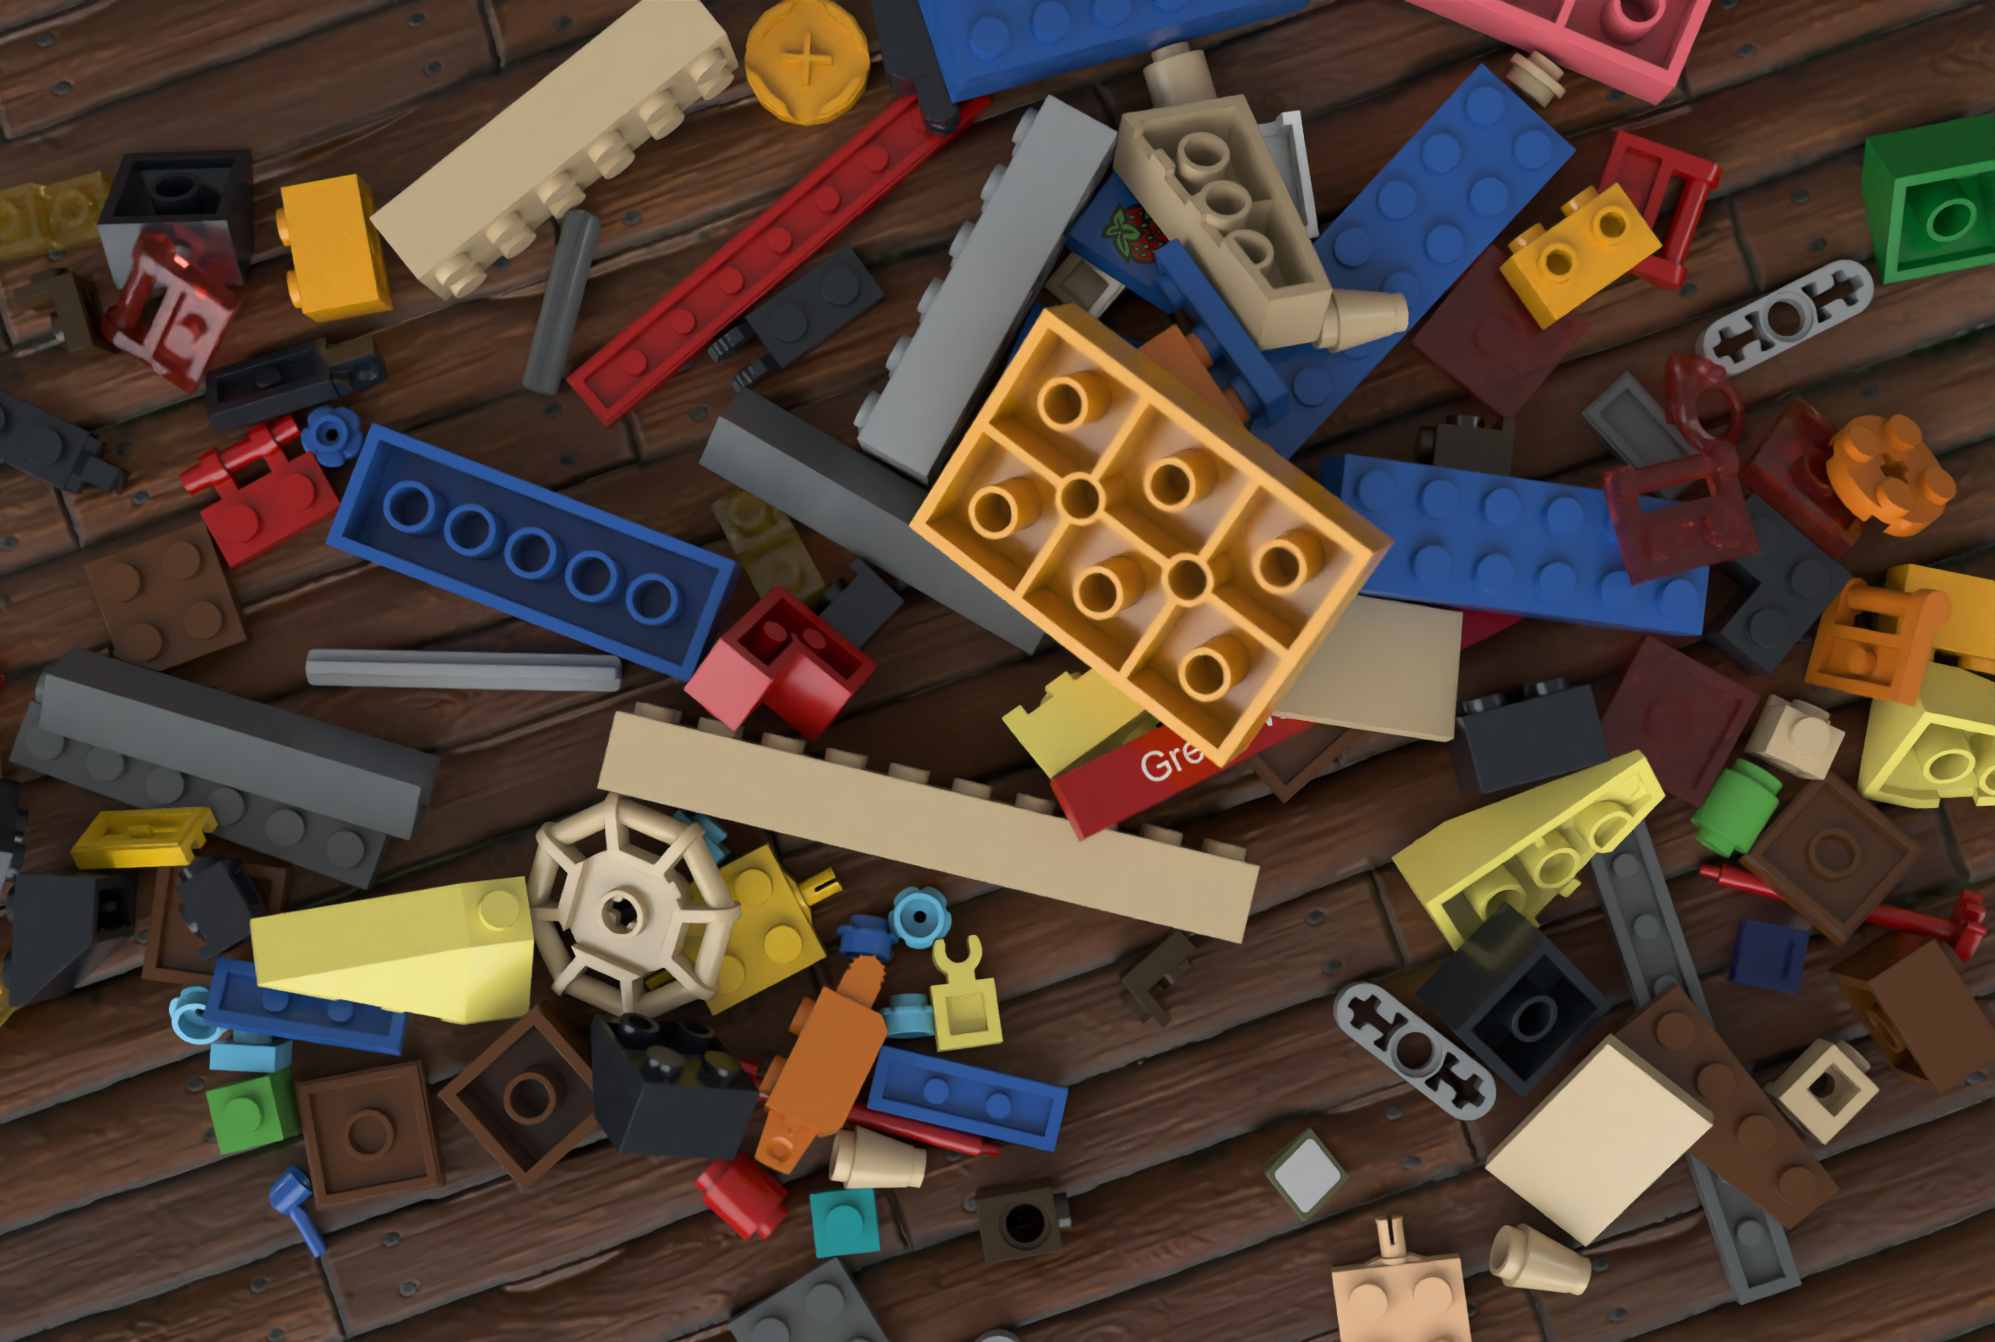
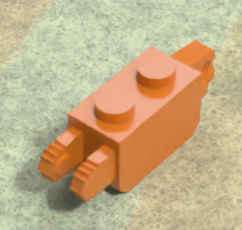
(826, 1067)

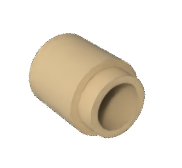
(1178, 76)

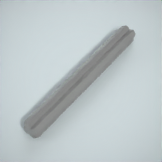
(464, 670)

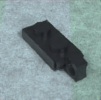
(290, 380)
(54, 448)

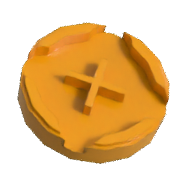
(807, 61)

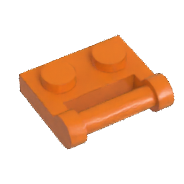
(1874, 661)

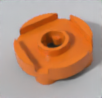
(1916, 482)

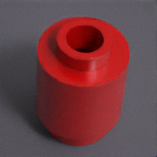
(743, 1195)

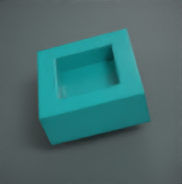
(845, 1221)

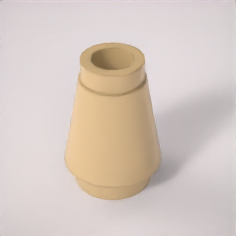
(1361, 317)
(875, 1161)
(1537, 1262)

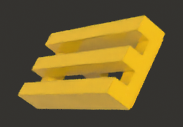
(143, 838)

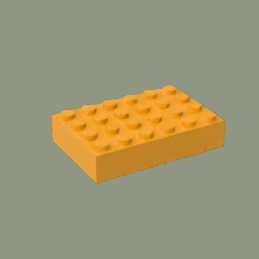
(1148, 532)

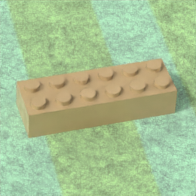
(557, 143)

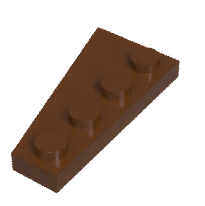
(1749, 1137)

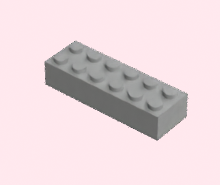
(987, 292)

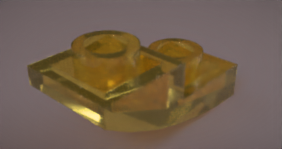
(52, 216)
(768, 546)

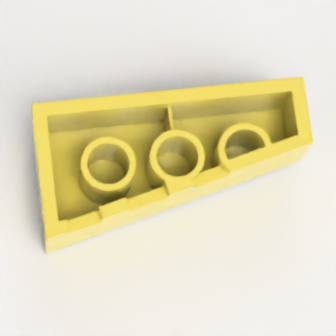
(1078, 722)

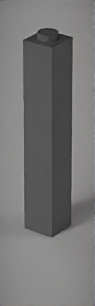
(850, 504)
(237, 742)

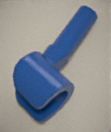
(288, 1197)

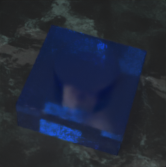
(1768, 956)

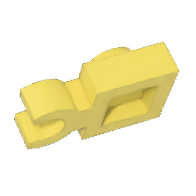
(963, 1007)

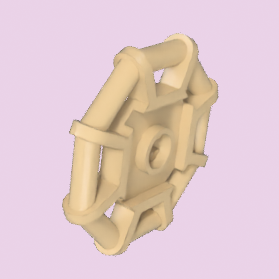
(653, 889)

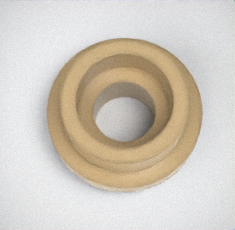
(1536, 78)

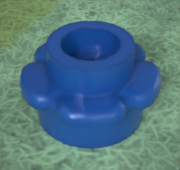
(349, 439)
(867, 937)

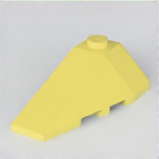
(1933, 748)
(1526, 845)
(425, 952)

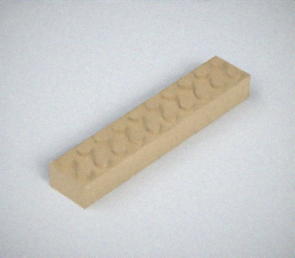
(927, 824)

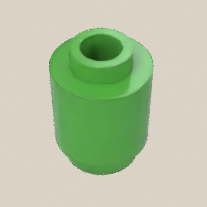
(1736, 808)

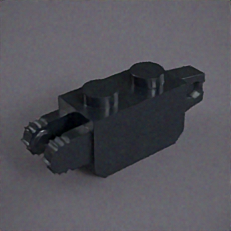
(912, 63)

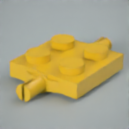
(771, 936)

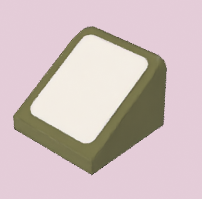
(1305, 1173)

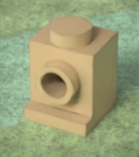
(1795, 738)
(1846, 1091)

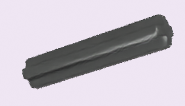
(561, 302)

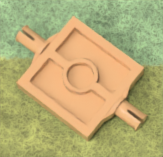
(1401, 1294)

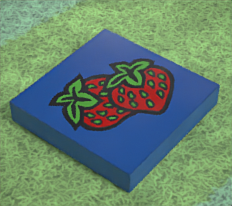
(1120, 240)

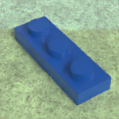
(1186, 287)
(242, 1005)
(967, 1097)

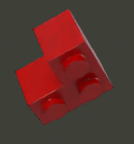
(787, 661)

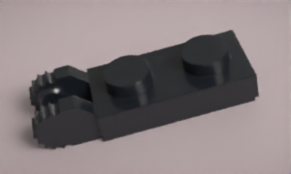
(802, 317)

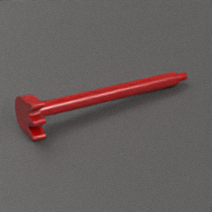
(1960, 932)
(898, 1125)

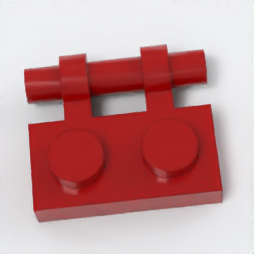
(271, 508)

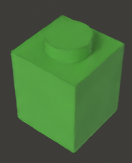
(254, 1111)

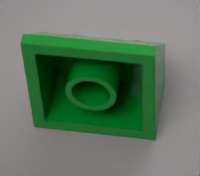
(1931, 198)

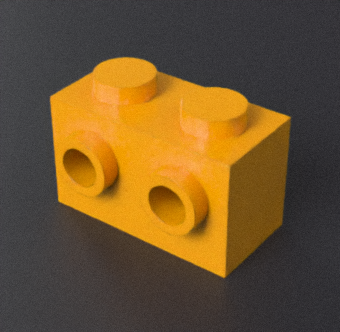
(1579, 255)

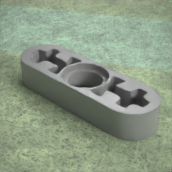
(1815, 283)
(1461, 1065)

